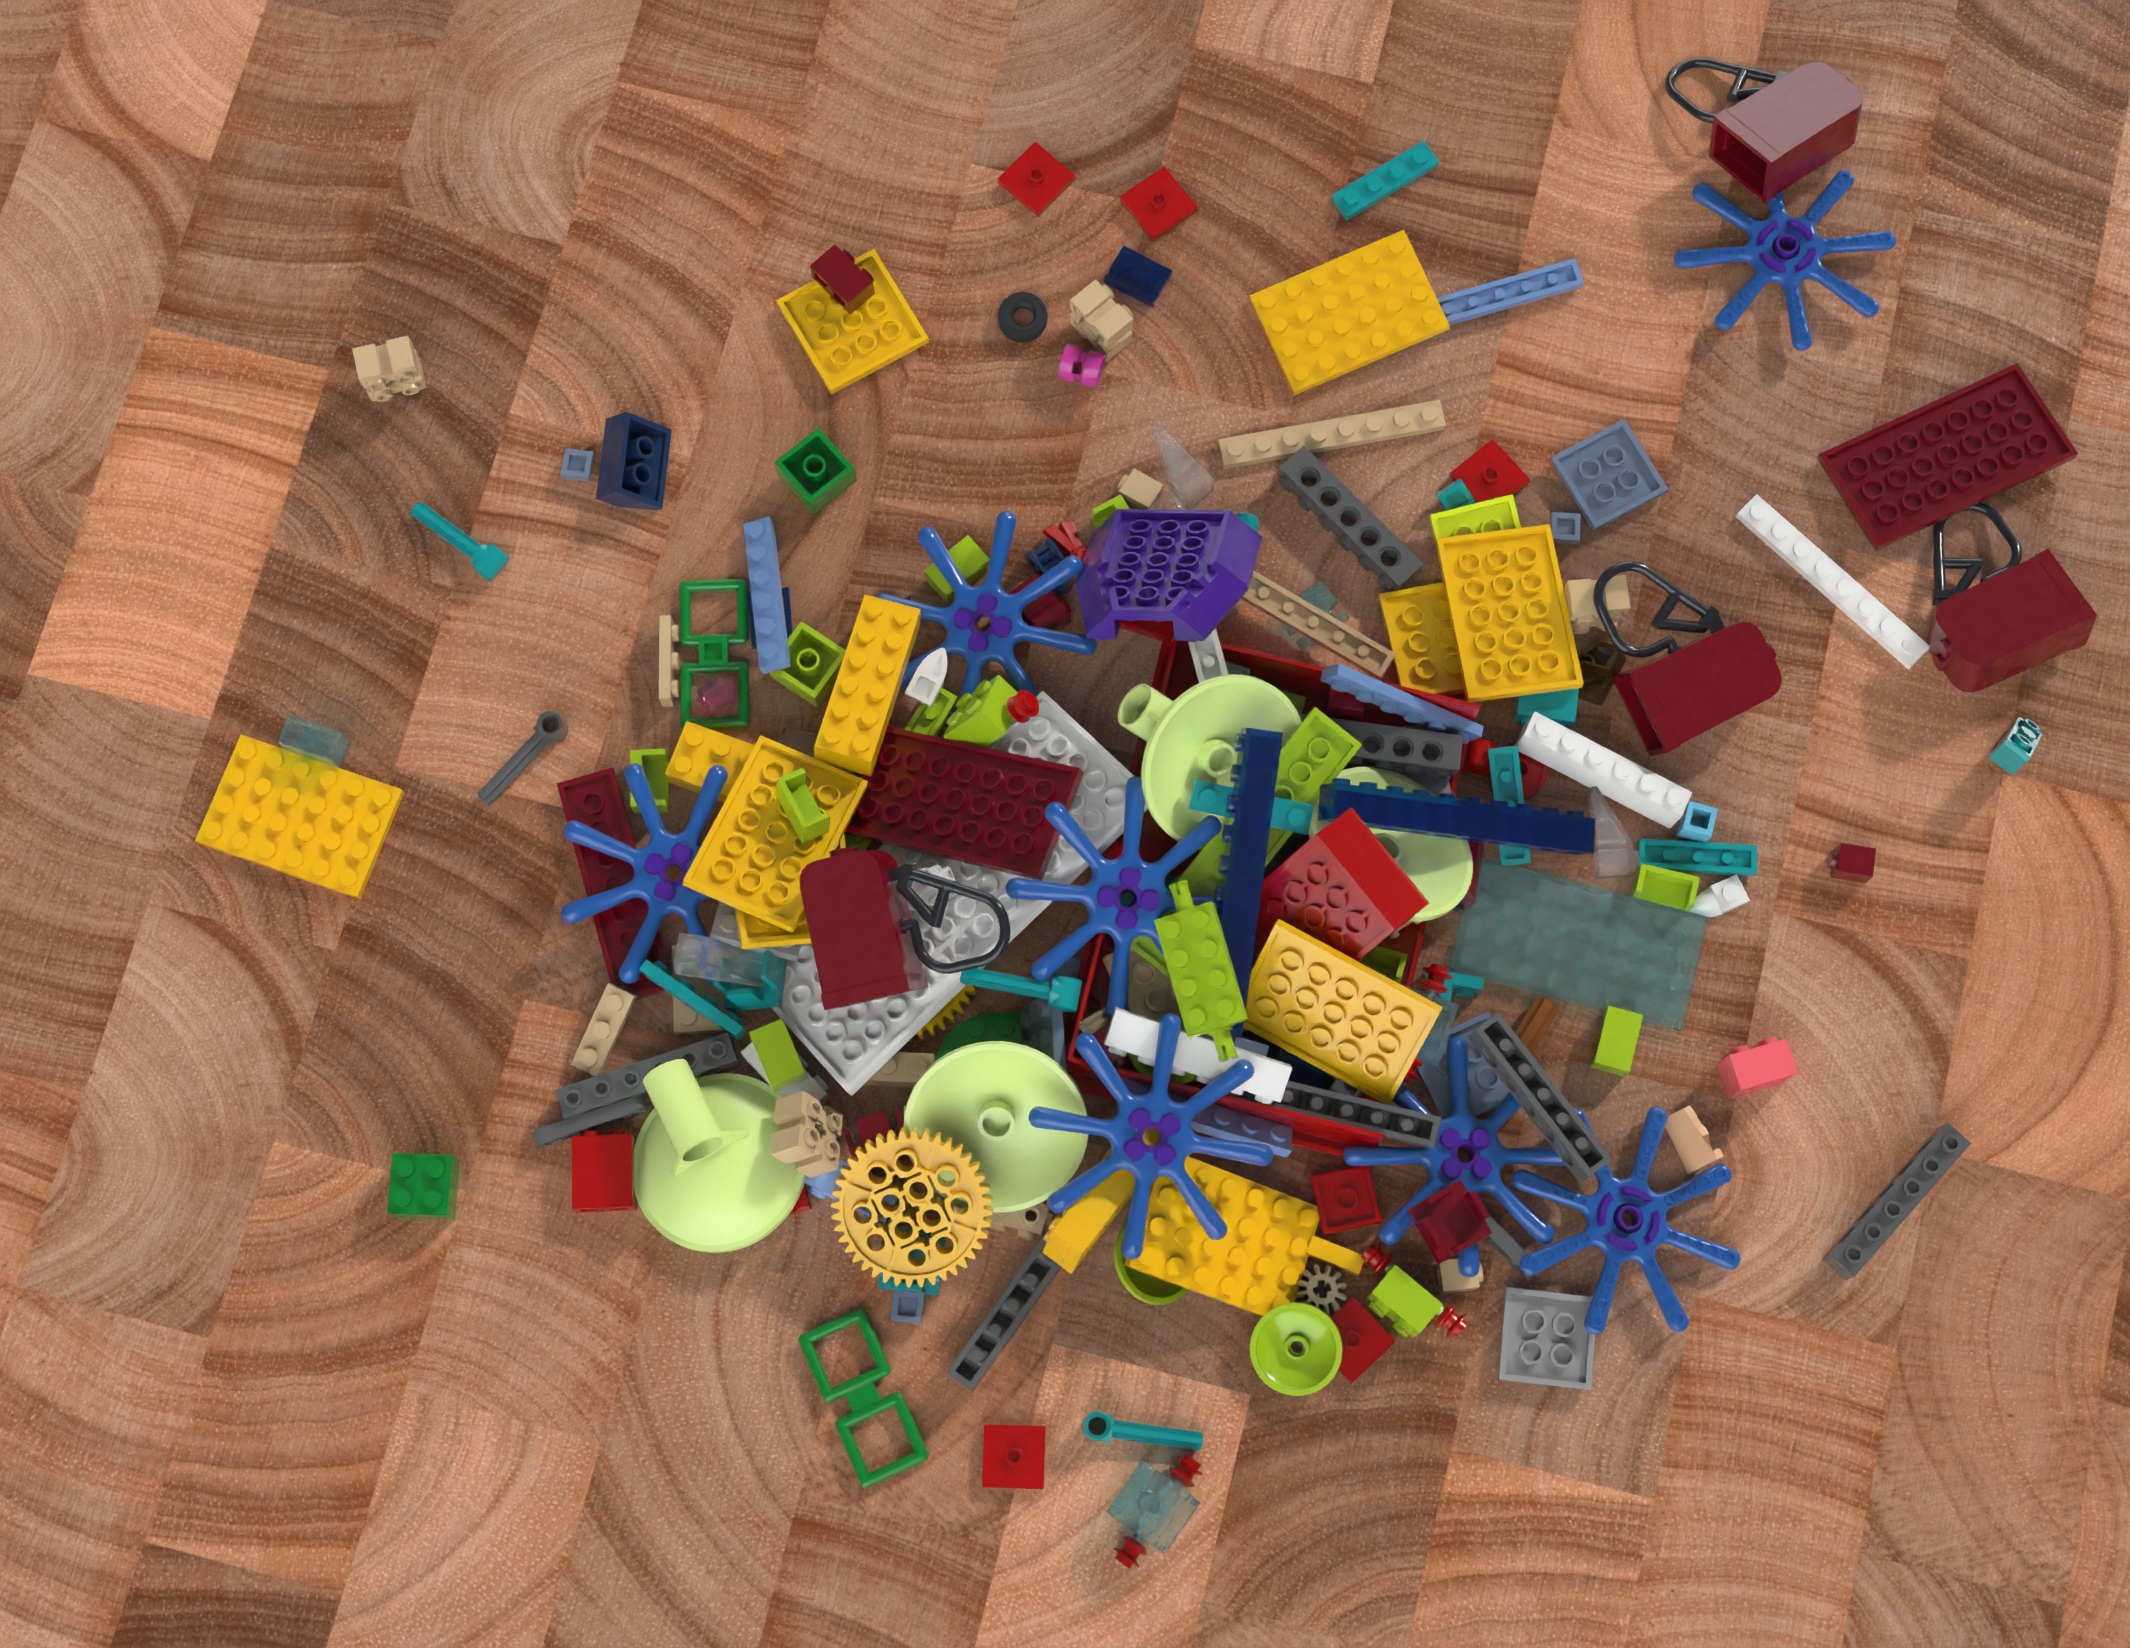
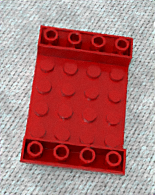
(1340, 890)

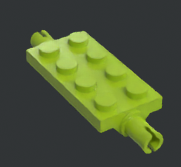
(1201, 970)

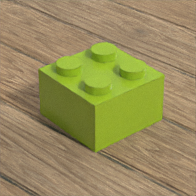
(813, 665)

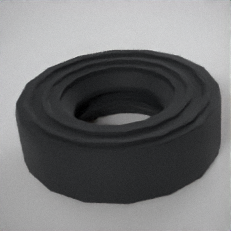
(1018, 301)

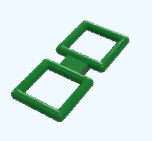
(714, 652)
(863, 1397)

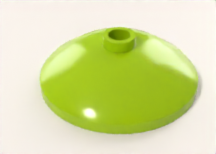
(1141, 1285)
(1291, 1370)

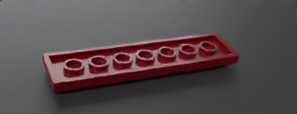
(599, 804)

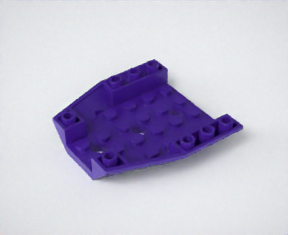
(1166, 569)

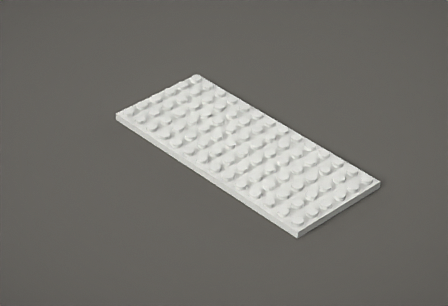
(864, 1036)

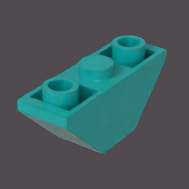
(2016, 745)

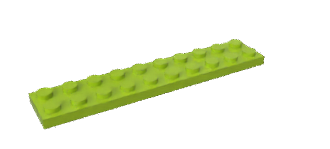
(1307, 760)

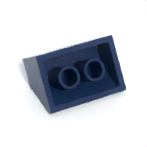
(633, 462)

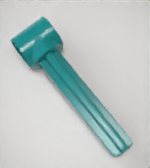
(485, 558)
(1061, 992)
(1142, 1433)

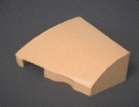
(1691, 1140)

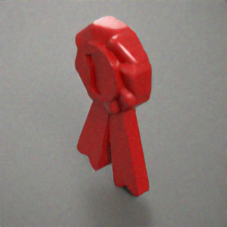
(1066, 538)

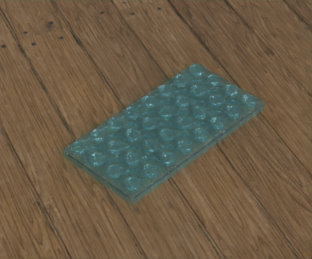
(1580, 943)

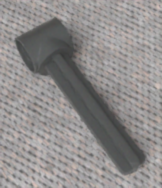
(524, 755)

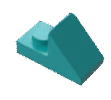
(1464, 985)

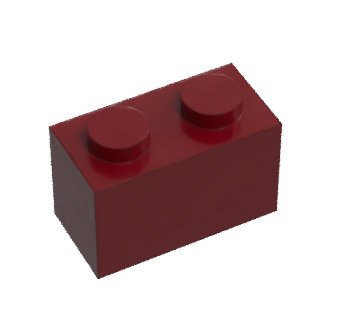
(843, 279)

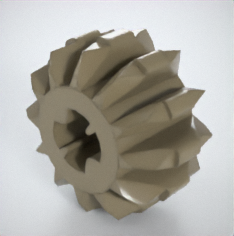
(1327, 1281)

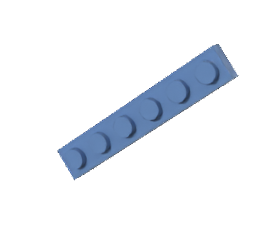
(1511, 291)
(766, 595)
(1400, 702)
(1230, 1124)

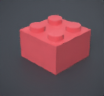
(1757, 1068)

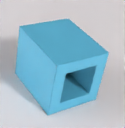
(1697, 822)

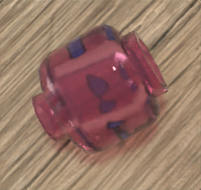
(718, 696)

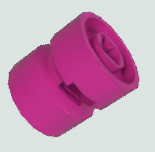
(1091, 368)

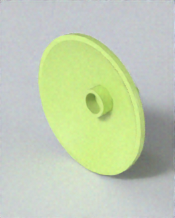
(1197, 739)
(1434, 864)
(984, 1103)
(708, 1160)

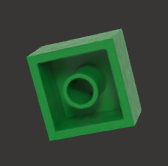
(815, 471)
(423, 1186)

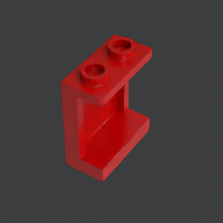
(603, 1172)

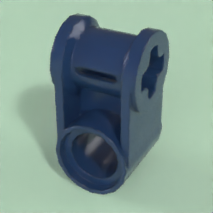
(1046, 558)

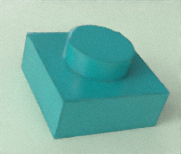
(1455, 496)

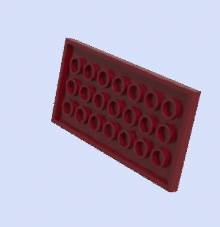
(1947, 456)
(963, 802)

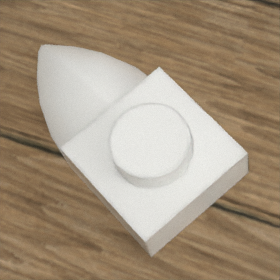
(928, 678)
(1721, 898)

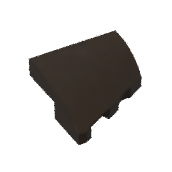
(1598, 666)

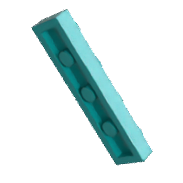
(1385, 180)
(1507, 786)
(1286, 813)
(1699, 857)
(684, 992)

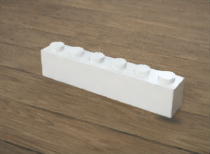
(1603, 768)
(1196, 1055)

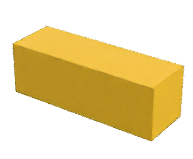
(1335, 1255)

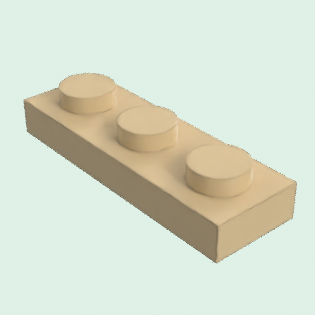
(668, 660)
(603, 1029)

